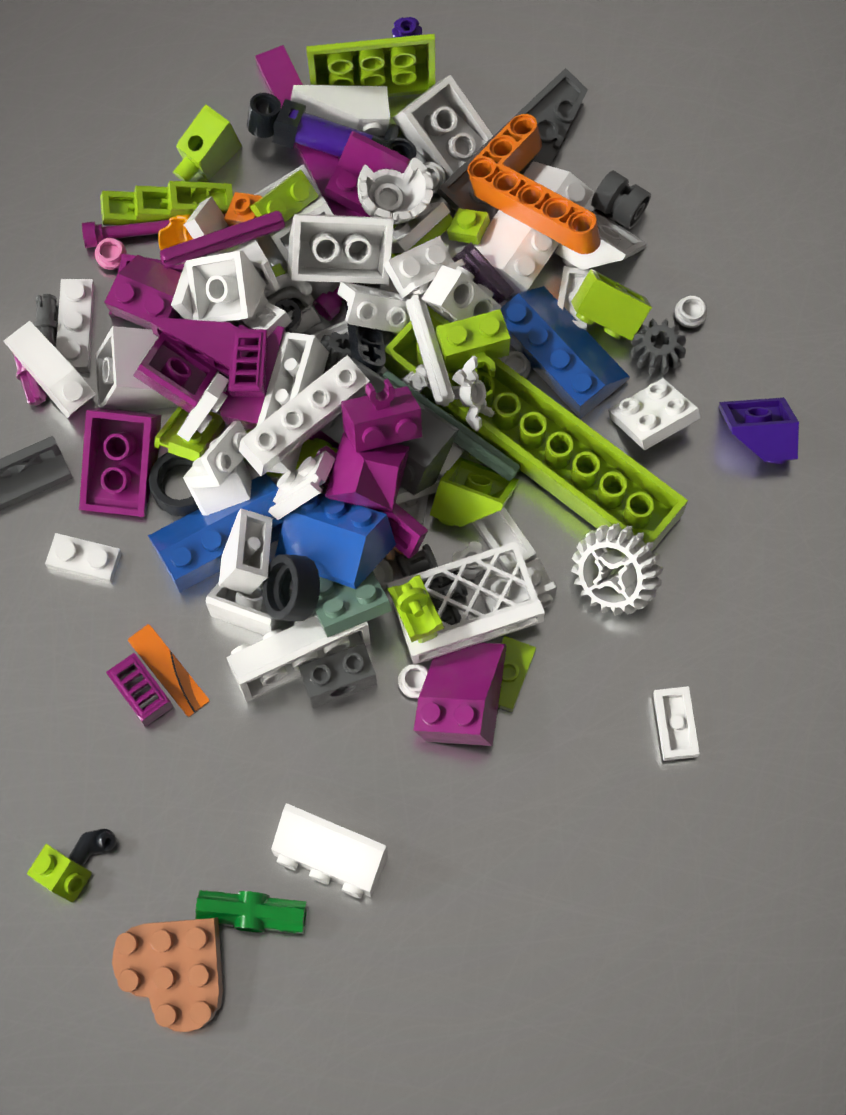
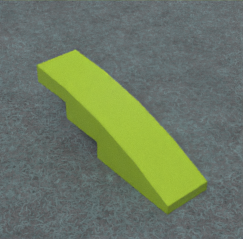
(161, 203)

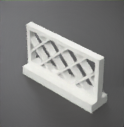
(483, 626)

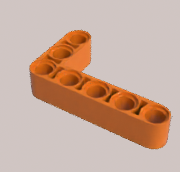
(498, 182)

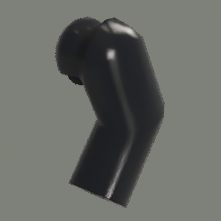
(92, 843)

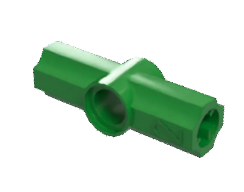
(252, 911)

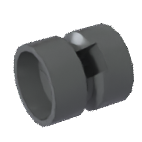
(622, 200)

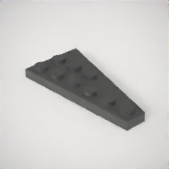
(554, 113)

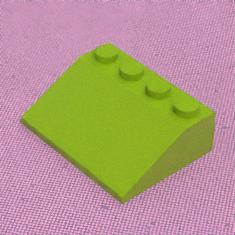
(399, 63)

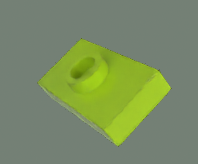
(516, 665)

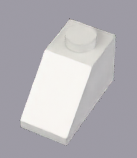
(246, 553)

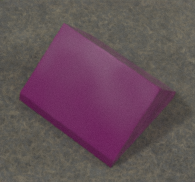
(175, 373)

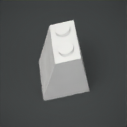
(115, 366)

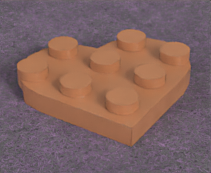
(175, 968)

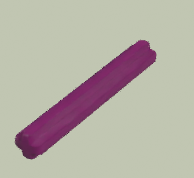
(222, 239)

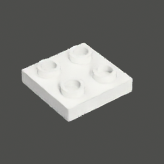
(654, 414)

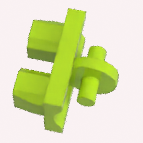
(416, 610)

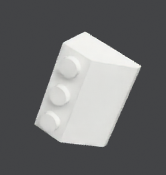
(339, 248)
(329, 852)

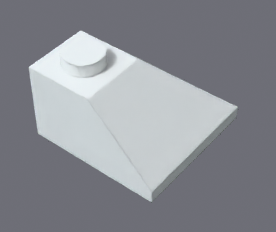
(614, 246)

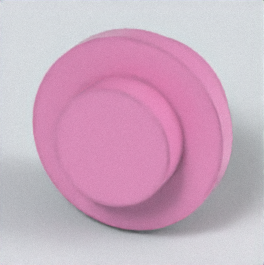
(109, 253)

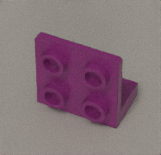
(357, 153)

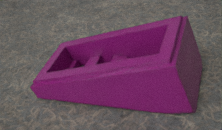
(248, 389)
(153, 710)

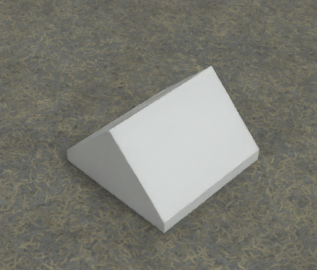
(224, 287)
(241, 609)

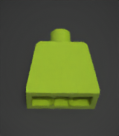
(206, 145)

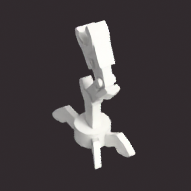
(471, 392)

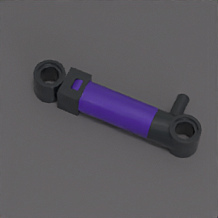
(294, 125)

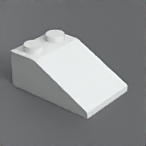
(443, 126)

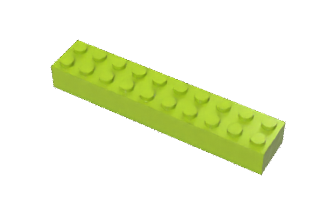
(556, 447)

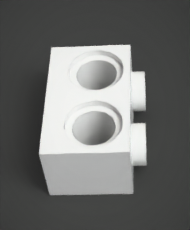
(457, 296)

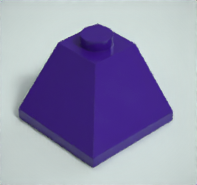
(764, 427)

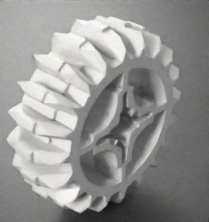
(607, 550)

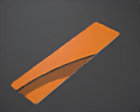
(168, 670)

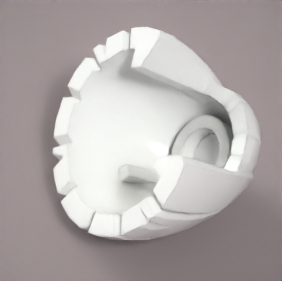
(395, 193)

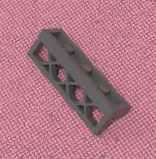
(31, 471)

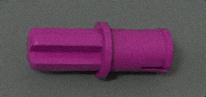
(34, 393)

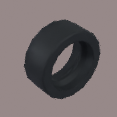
(158, 471)
(304, 589)

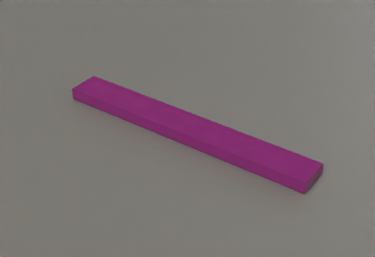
(280, 78)

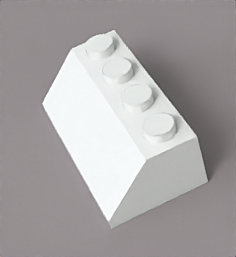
(518, 249)
(279, 654)

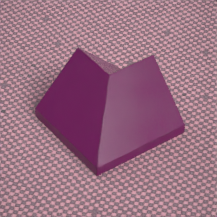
(368, 476)

